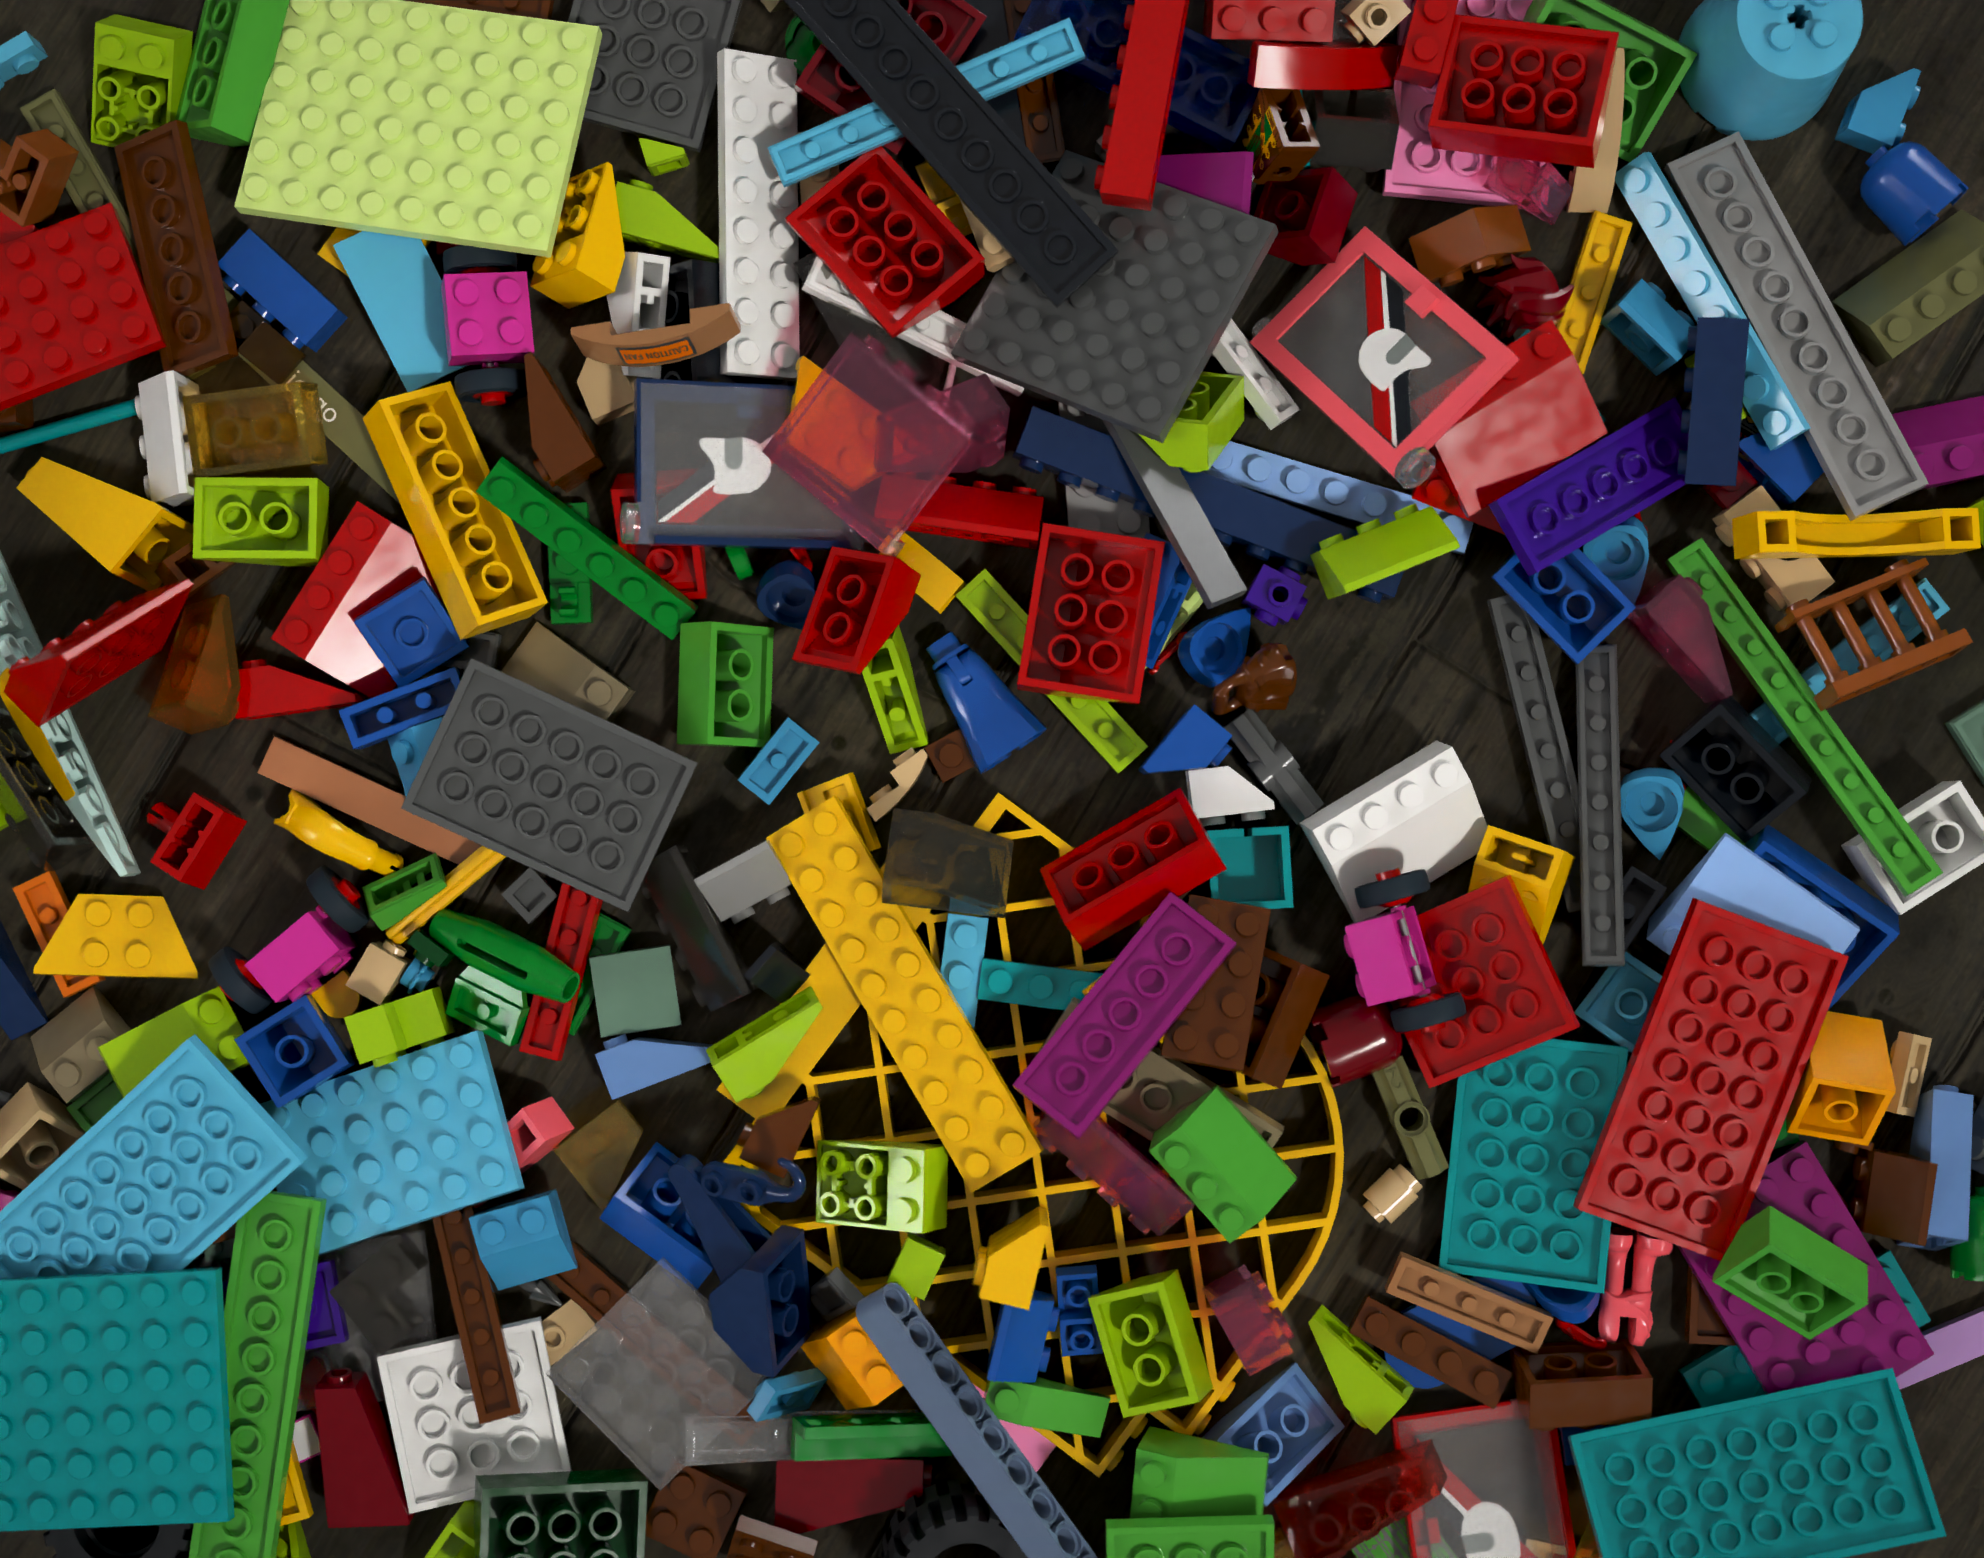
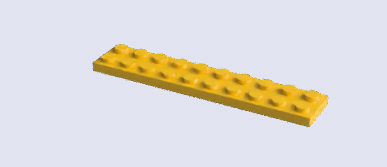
(905, 995)

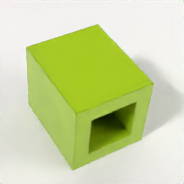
(917, 1265)

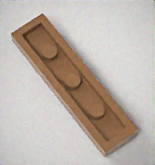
(1468, 1302)

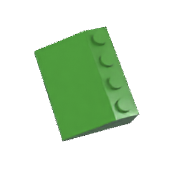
(1652, 62)
(1196, 1477)

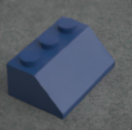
(1567, 601)
(655, 1218)

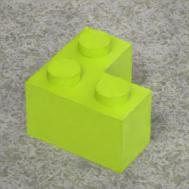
(390, 1028)

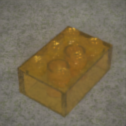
(255, 430)

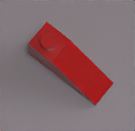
(279, 692)

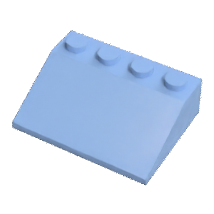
(1755, 889)

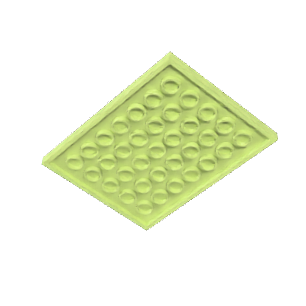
(421, 122)

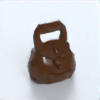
(1259, 683)

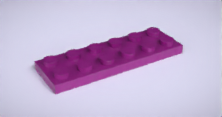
(1124, 1015)

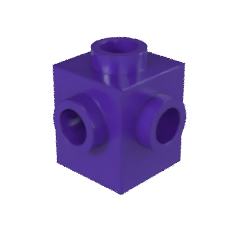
(1260, 596)

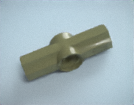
(1419, 1139)

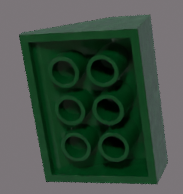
(561, 1514)

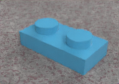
(778, 760)
(786, 1394)

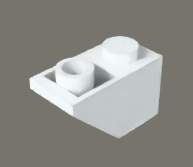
(1222, 793)

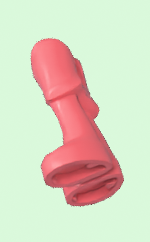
(1632, 1301)

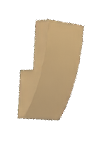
(907, 771)

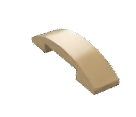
(1595, 185)

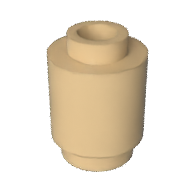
(1391, 1194)

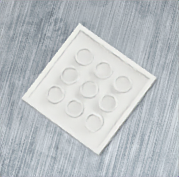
(438, 1424)

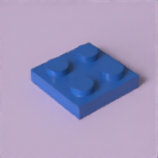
(411, 632)

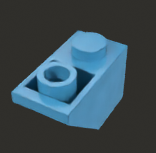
(1877, 113)

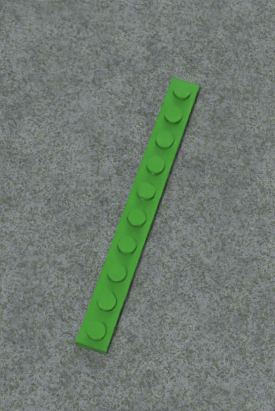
(1808, 727)

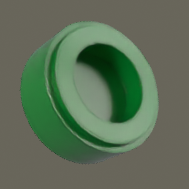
(740, 562)

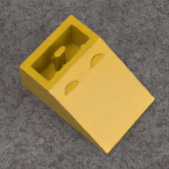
(587, 242)
(1535, 868)

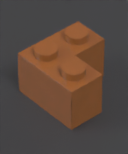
(34, 175)
(1468, 242)

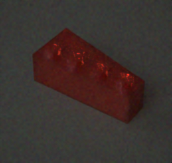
(1357, 1501)

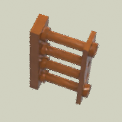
(1872, 670)

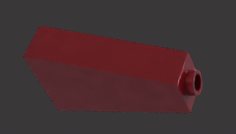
(357, 1455)
(838, 1491)

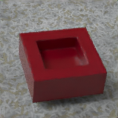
(1727, 495)

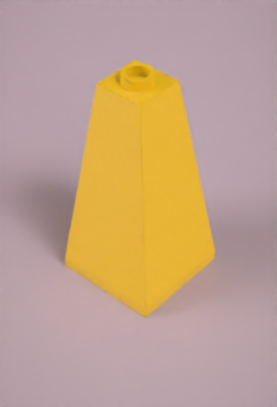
(111, 524)

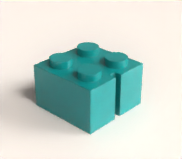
(1256, 867)

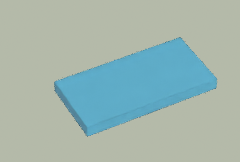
(402, 302)

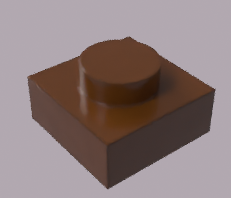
(950, 755)

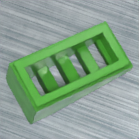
(393, 896)

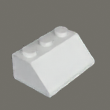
(165, 439)
(1949, 830)

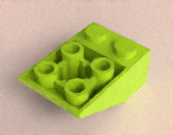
(136, 77)
(882, 1185)

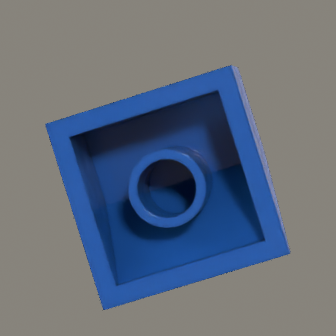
(1189, 745)
(295, 1051)
(1020, 1338)

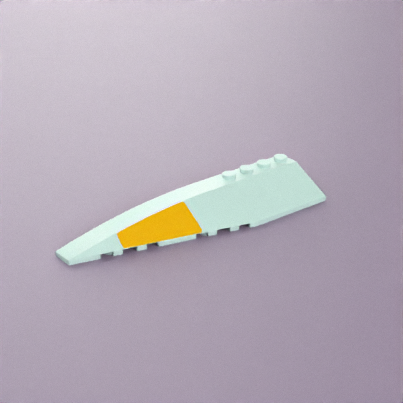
(59, 742)

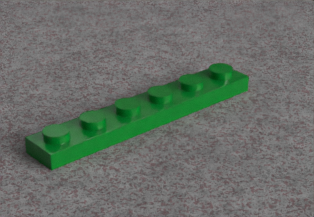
(586, 548)

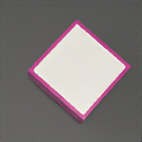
(306, 1437)

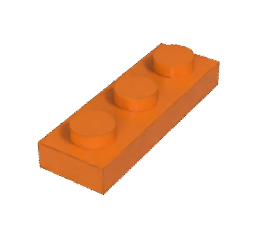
(45, 907)

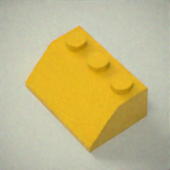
(1011, 1260)

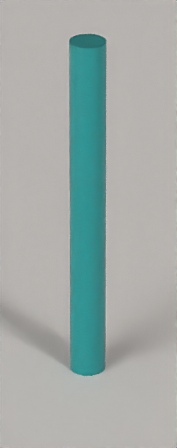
(67, 426)

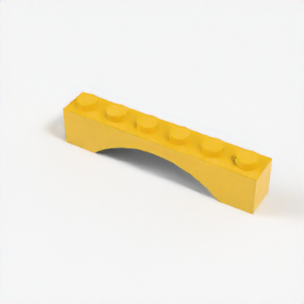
(1871, 535)

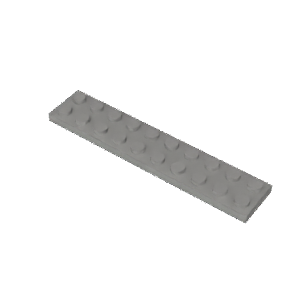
(1796, 325)

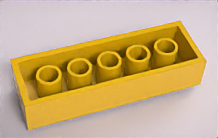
(460, 533)

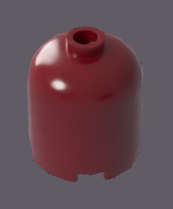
(1354, 1038)

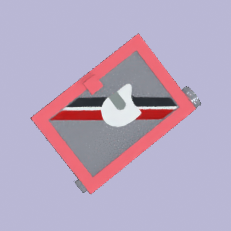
(1383, 355)

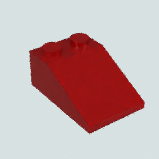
(678, 565)
(855, 609)

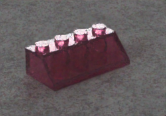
(1121, 1172)

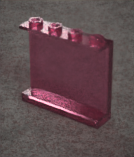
(872, 441)

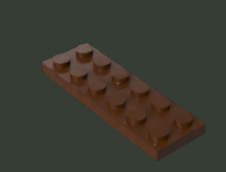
(176, 248)

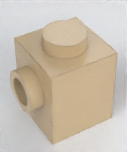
(1373, 18)

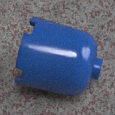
(1909, 189)

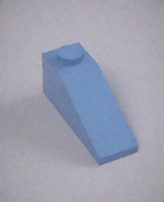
(646, 1061)

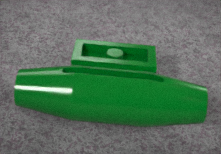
(499, 974)

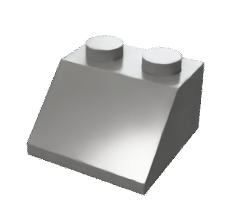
(745, 882)

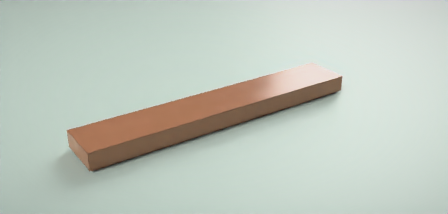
(359, 798)

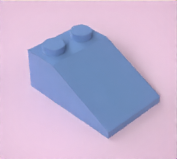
(1284, 1420)

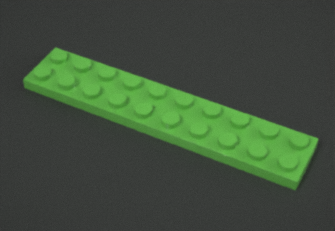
(265, 1353)

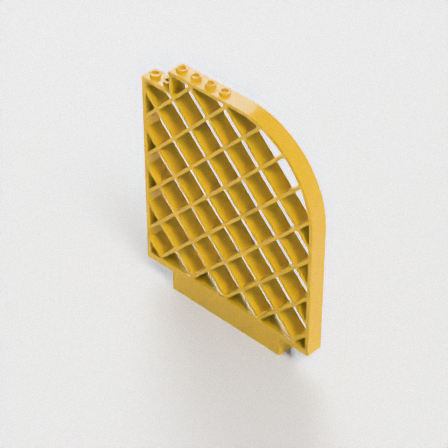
(840, 1004)

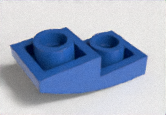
(1076, 1320)

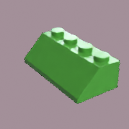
(230, 69)

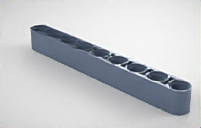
(968, 1426)

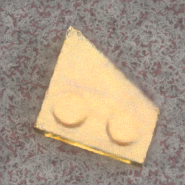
(601, 1151)

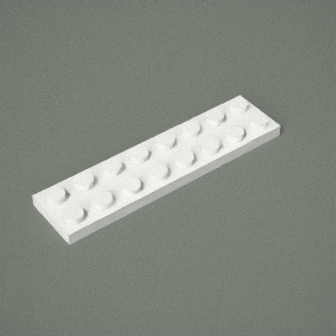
(754, 239)

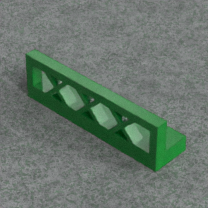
(865, 1437)

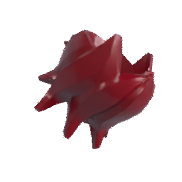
(1524, 296)

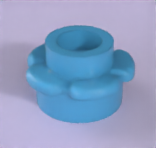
(416, 976)

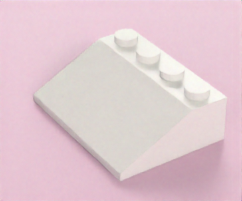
(1403, 819)

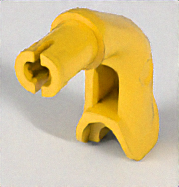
(328, 835)

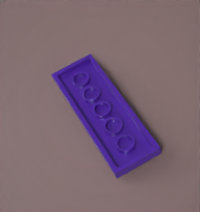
(1594, 489)

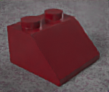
(1308, 214)

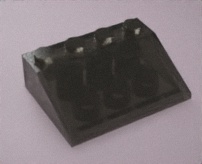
(35, 805)

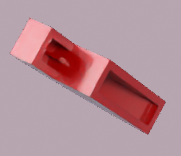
(1322, 65)

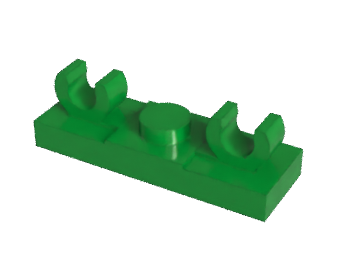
(569, 587)

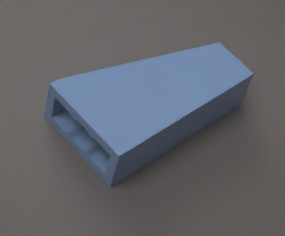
(1945, 1137)

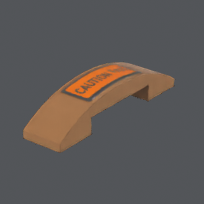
(659, 346)

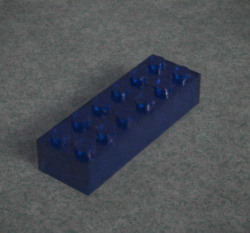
(1210, 81)

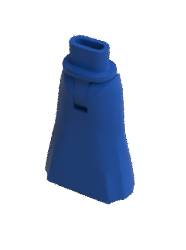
(983, 706)

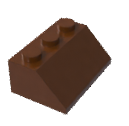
(1281, 1016)
(1581, 1385)

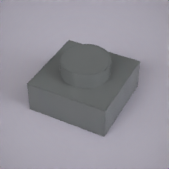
(530, 895)

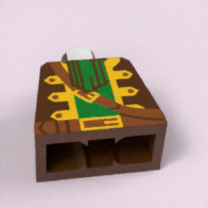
(1279, 135)

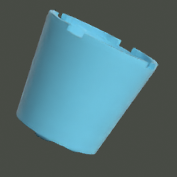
(1760, 70)

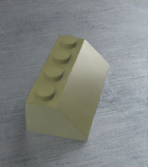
(1916, 289)

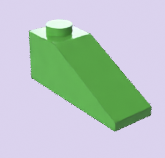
(1048, 1406)

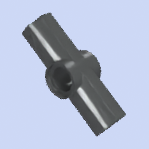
(1273, 766)

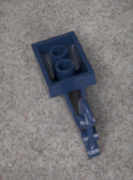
(764, 1286)

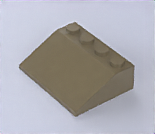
(567, 674)

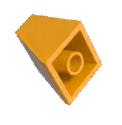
(1844, 1082)
(851, 1362)

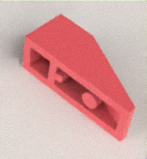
(537, 1132)

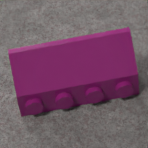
(1946, 440)

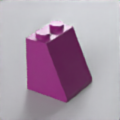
(1212, 176)

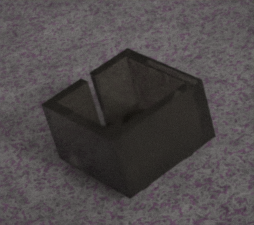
(1359, 140)

